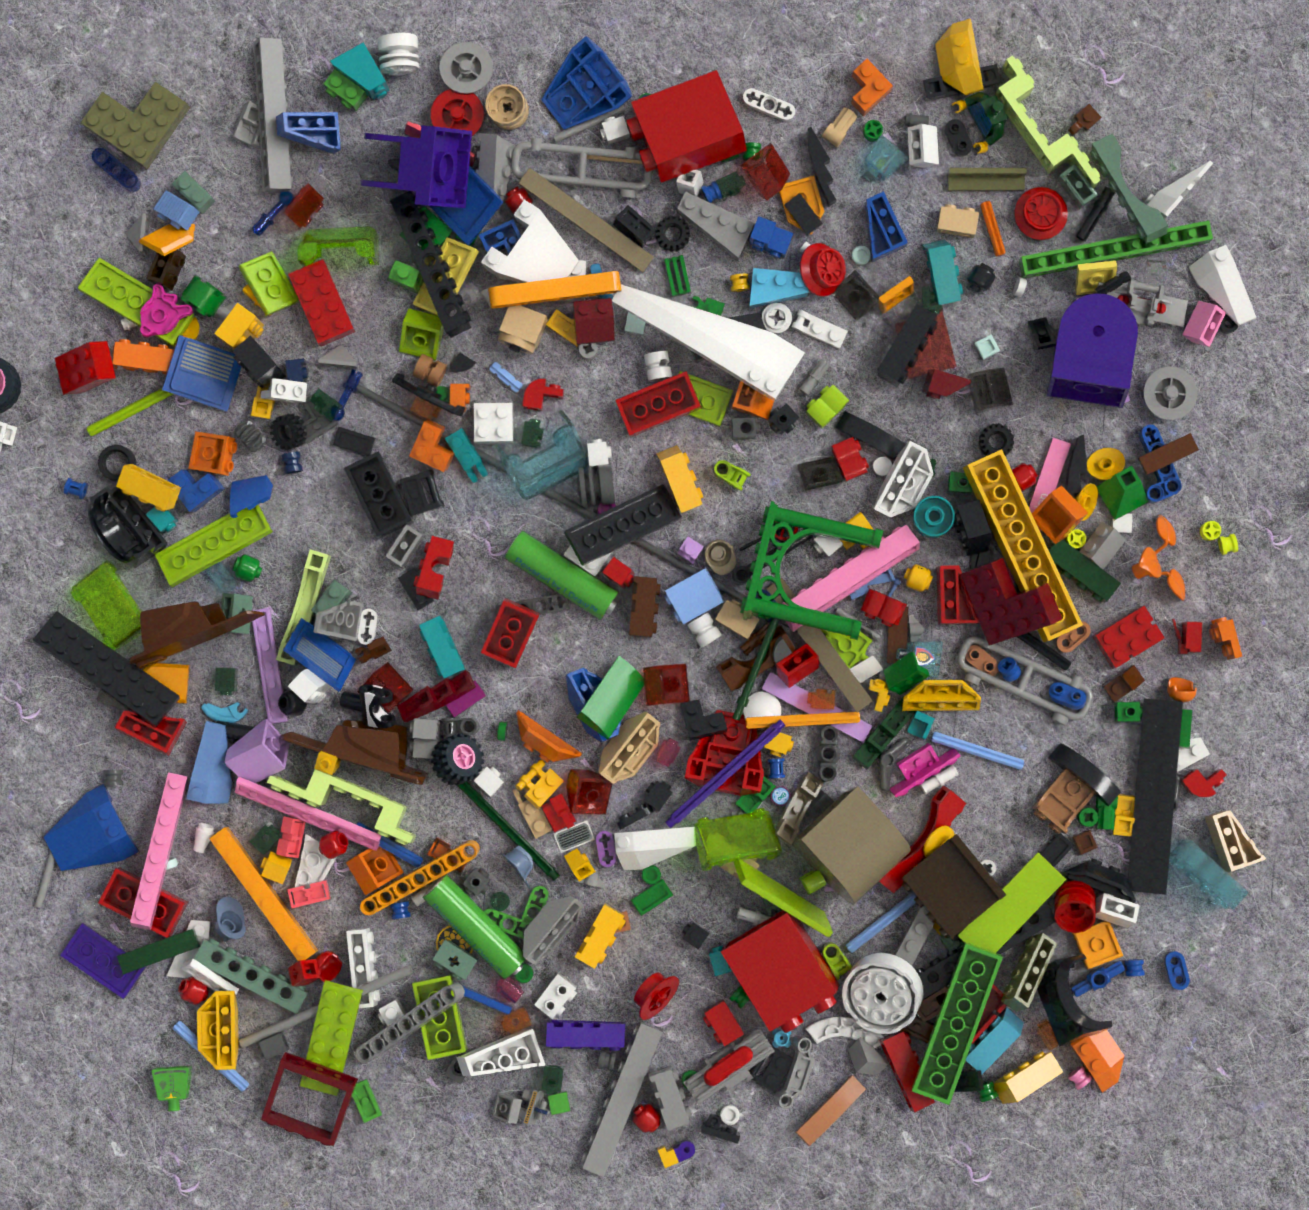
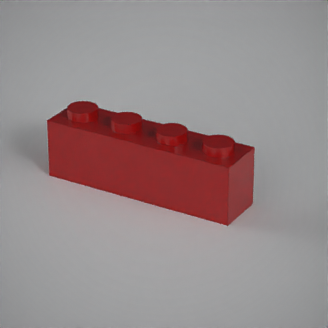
(905, 1067)

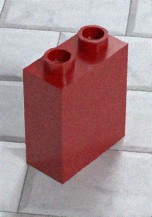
(686, 127)
(781, 971)

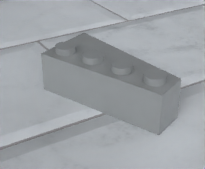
(717, 224)

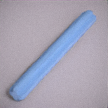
(977, 750)
(881, 923)
(191, 1038)

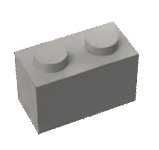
(1103, 545)
(404, 546)

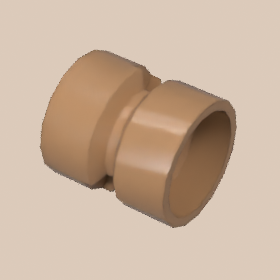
(429, 370)

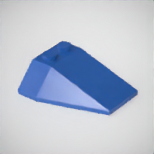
(585, 86)
(90, 834)

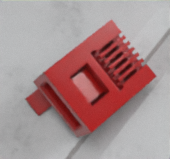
(1190, 637)
(558, 813)

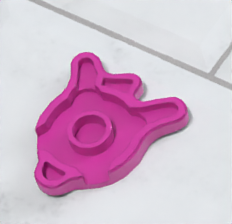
(161, 313)

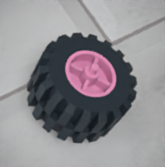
(457, 759)

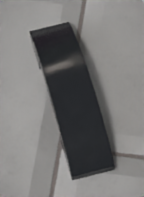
(937, 88)
(870, 435)
(1085, 772)

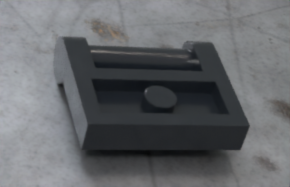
(415, 494)
(774, 1072)

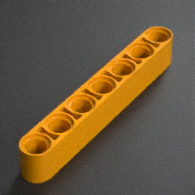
(554, 289)
(411, 881)

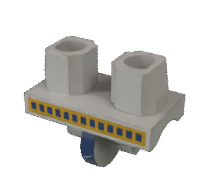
(536, 1106)

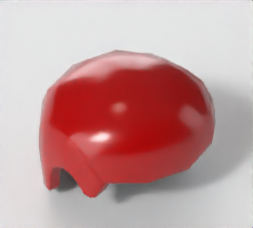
(328, 965)

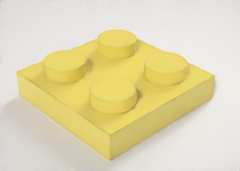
(1091, 274)

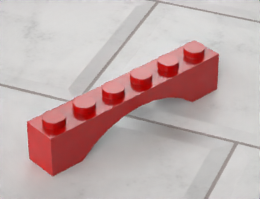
(943, 810)

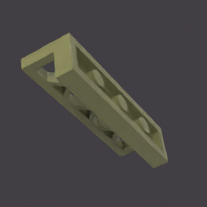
(986, 179)

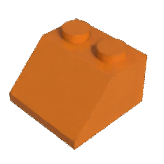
(374, 869)

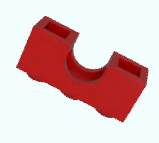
(437, 552)

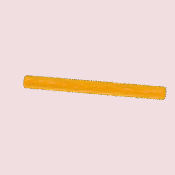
(804, 719)

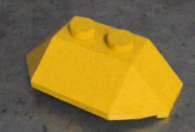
(959, 58)
(941, 696)
(219, 1030)

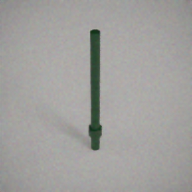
(743, 700)

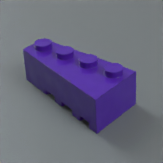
(585, 1034)

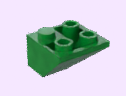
(1123, 493)

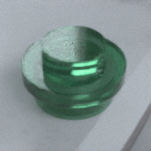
(500, 901)

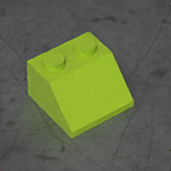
(421, 334)

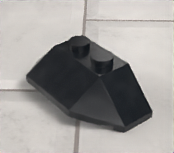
(1101, 878)

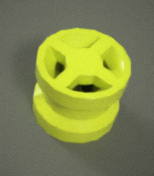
(1214, 530)
(1078, 537)
(1228, 544)

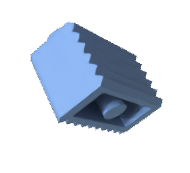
(176, 210)

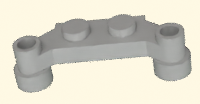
(798, 1073)

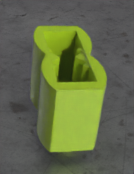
(827, 406)

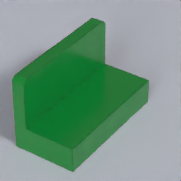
(904, 674)

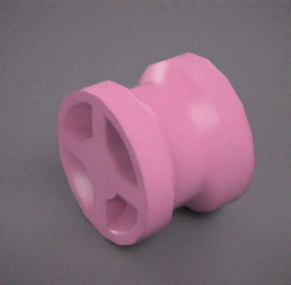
(1079, 1077)

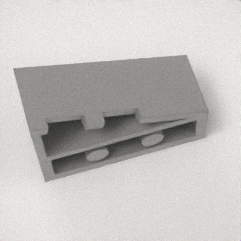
(495, 162)
(670, 1097)

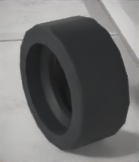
(108, 451)

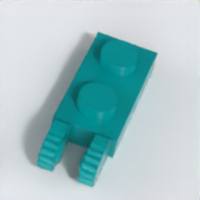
(466, 454)

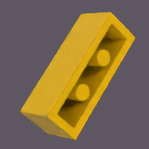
(148, 487)

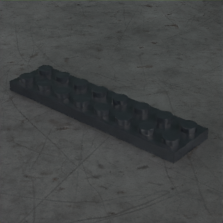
(106, 669)

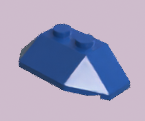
(580, 688)

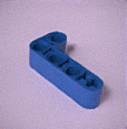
(1163, 479)

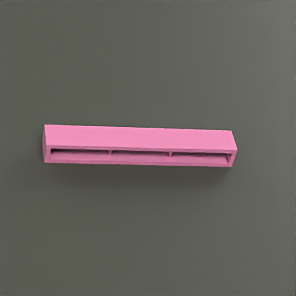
(857, 572)
(159, 851)

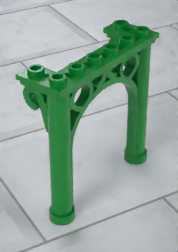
(792, 612)

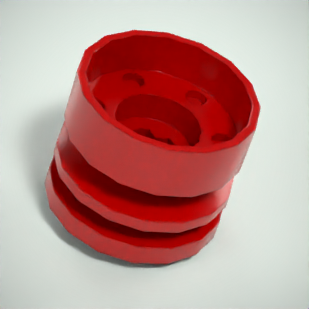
(1075, 906)

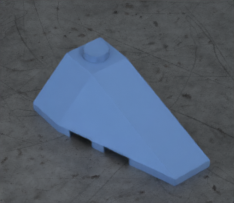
(210, 776)

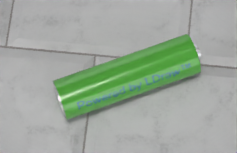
(562, 575)
(475, 926)

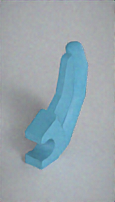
(227, 714)

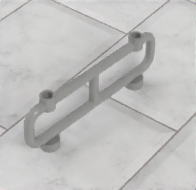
(627, 189)
(1060, 714)

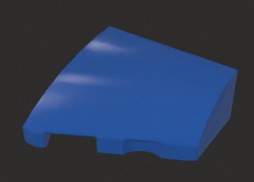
(249, 493)

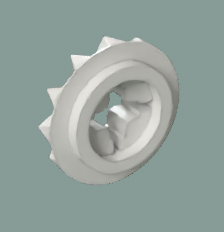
(784, 313)

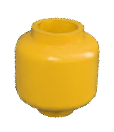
(918, 578)

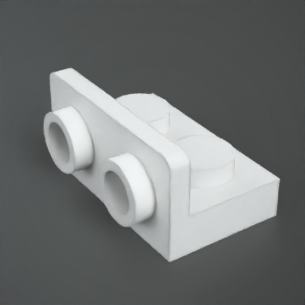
(285, 391)

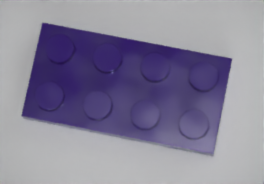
(99, 960)

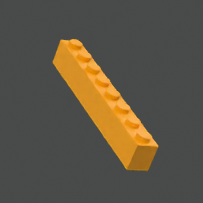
(263, 894)

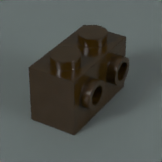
(166, 269)

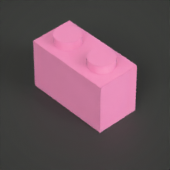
(1204, 323)

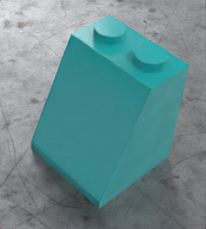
(362, 70)

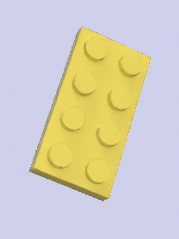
(460, 260)

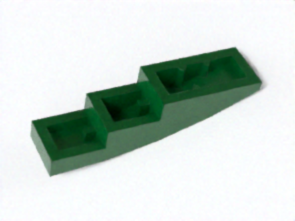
(882, 735)
(158, 951)

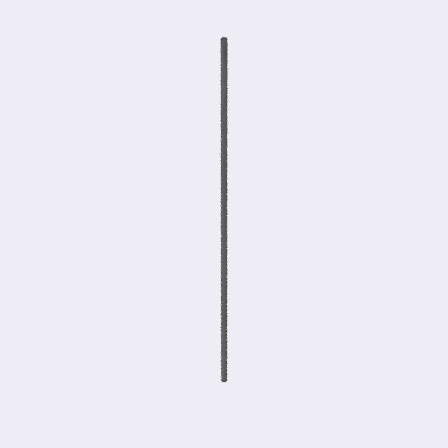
(556, 496)

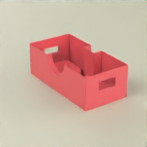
(291, 837)
(310, 895)

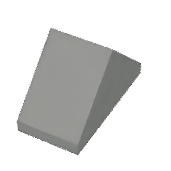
(866, 1058)

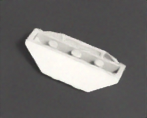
(905, 481)

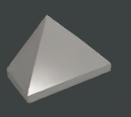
(138, 231)
(338, 358)

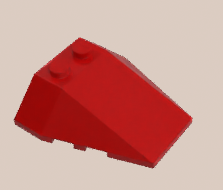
(718, 750)

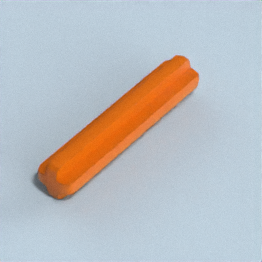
(992, 228)

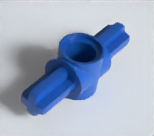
(1107, 973)

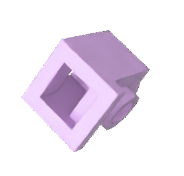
(690, 550)

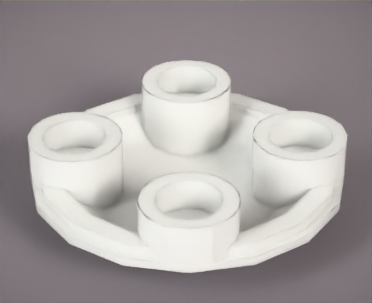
(762, 705)

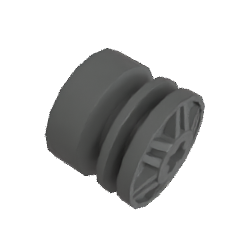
(596, 485)

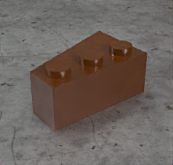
(644, 607)

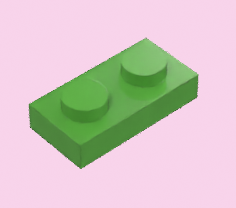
(366, 1101)

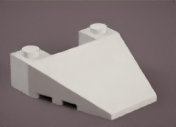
(537, 254)

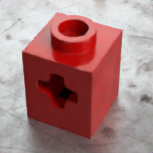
(299, 972)

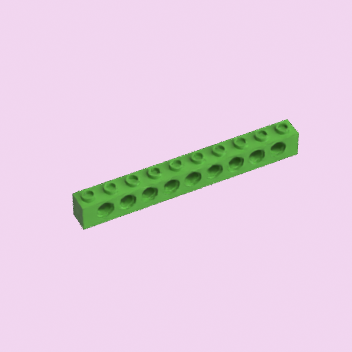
(1114, 250)

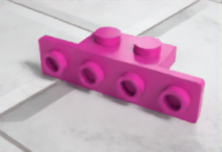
(920, 766)

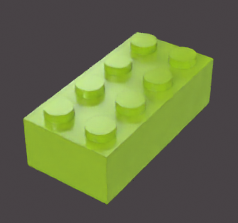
(444, 1033)

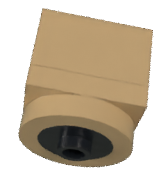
(522, 329)

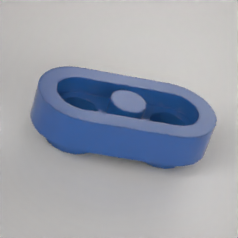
(1066, 696)
(1176, 970)

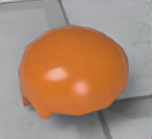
(1181, 689)

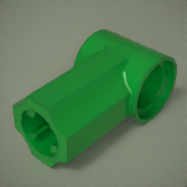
(1106, 814)

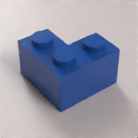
(501, 237)
(770, 238)
(193, 493)

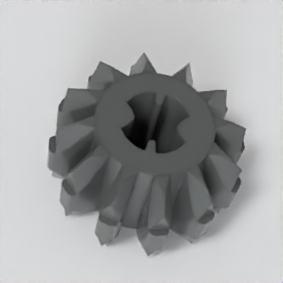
(250, 435)

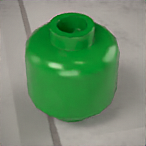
(247, 568)

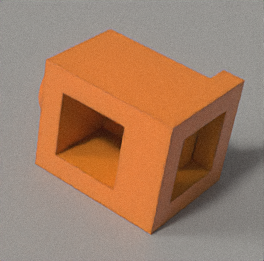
(459, 394)

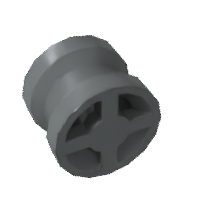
(113, 777)
(606, 1060)

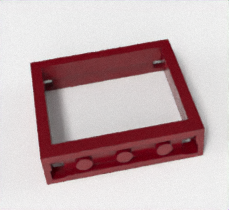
(321, 1074)

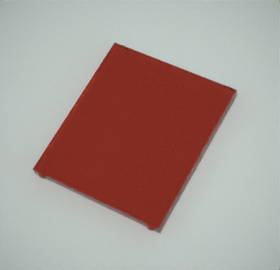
(937, 353)

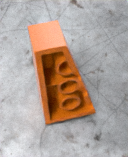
(141, 356)

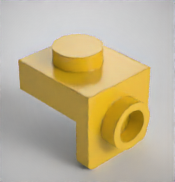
(882, 698)
(327, 763)

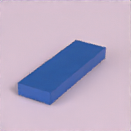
(487, 1000)

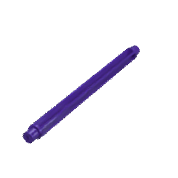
(725, 773)

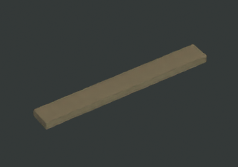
(585, 220)
(830, 659)

